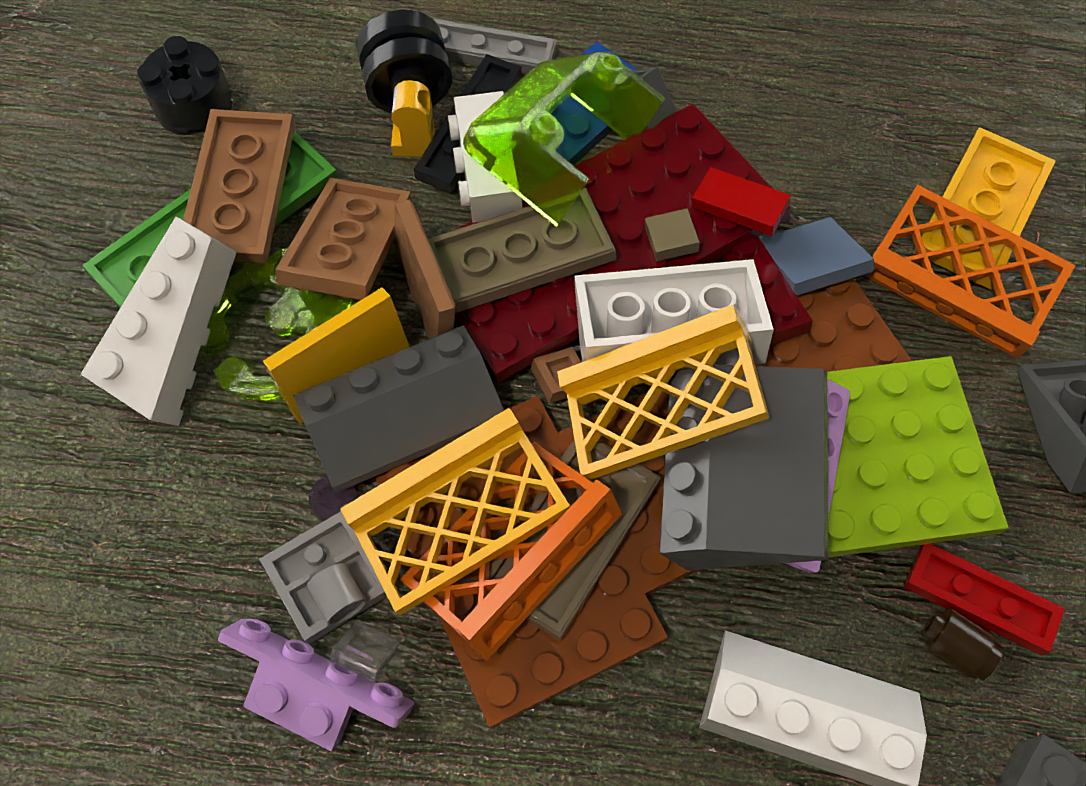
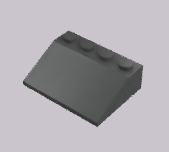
(754, 489)

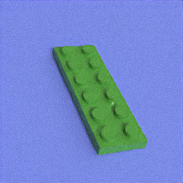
(123, 261)

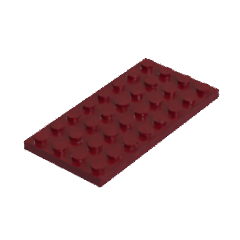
(626, 184)

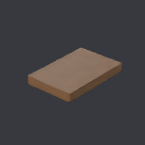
(422, 271)

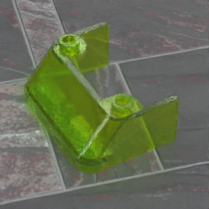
(520, 137)

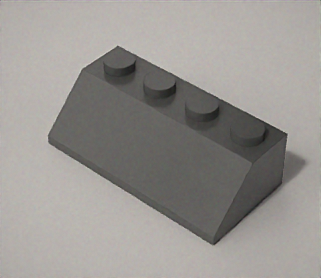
(398, 408)

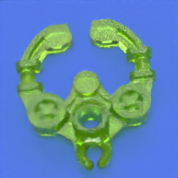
(291, 313)

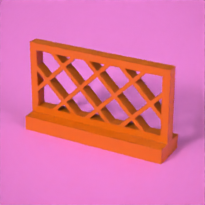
(958, 303)
(536, 565)

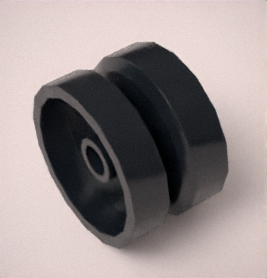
(399, 49)

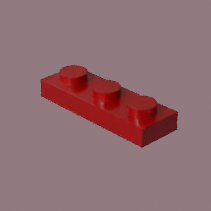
(985, 598)

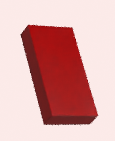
(741, 201)

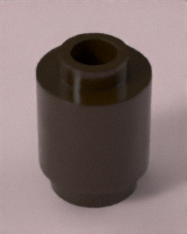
(962, 644)

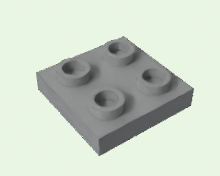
(323, 577)

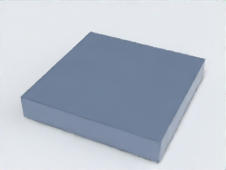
(817, 255)

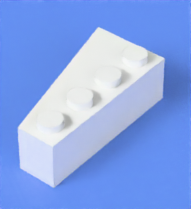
(162, 324)

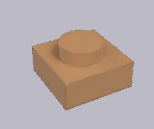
(546, 369)

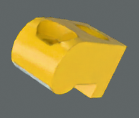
(411, 119)

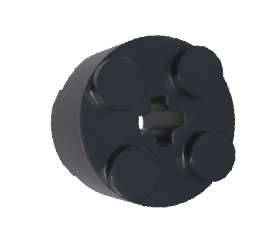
(184, 84)

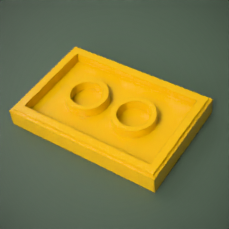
(338, 346)

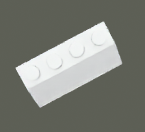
(640, 303)
(815, 713)

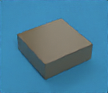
(672, 234)

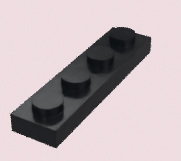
(437, 163)

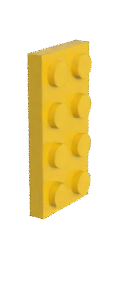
(999, 185)

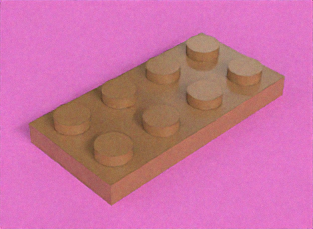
(241, 180)
(342, 240)

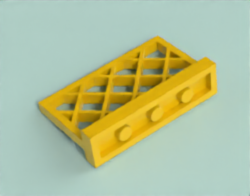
(653, 363)
(427, 483)

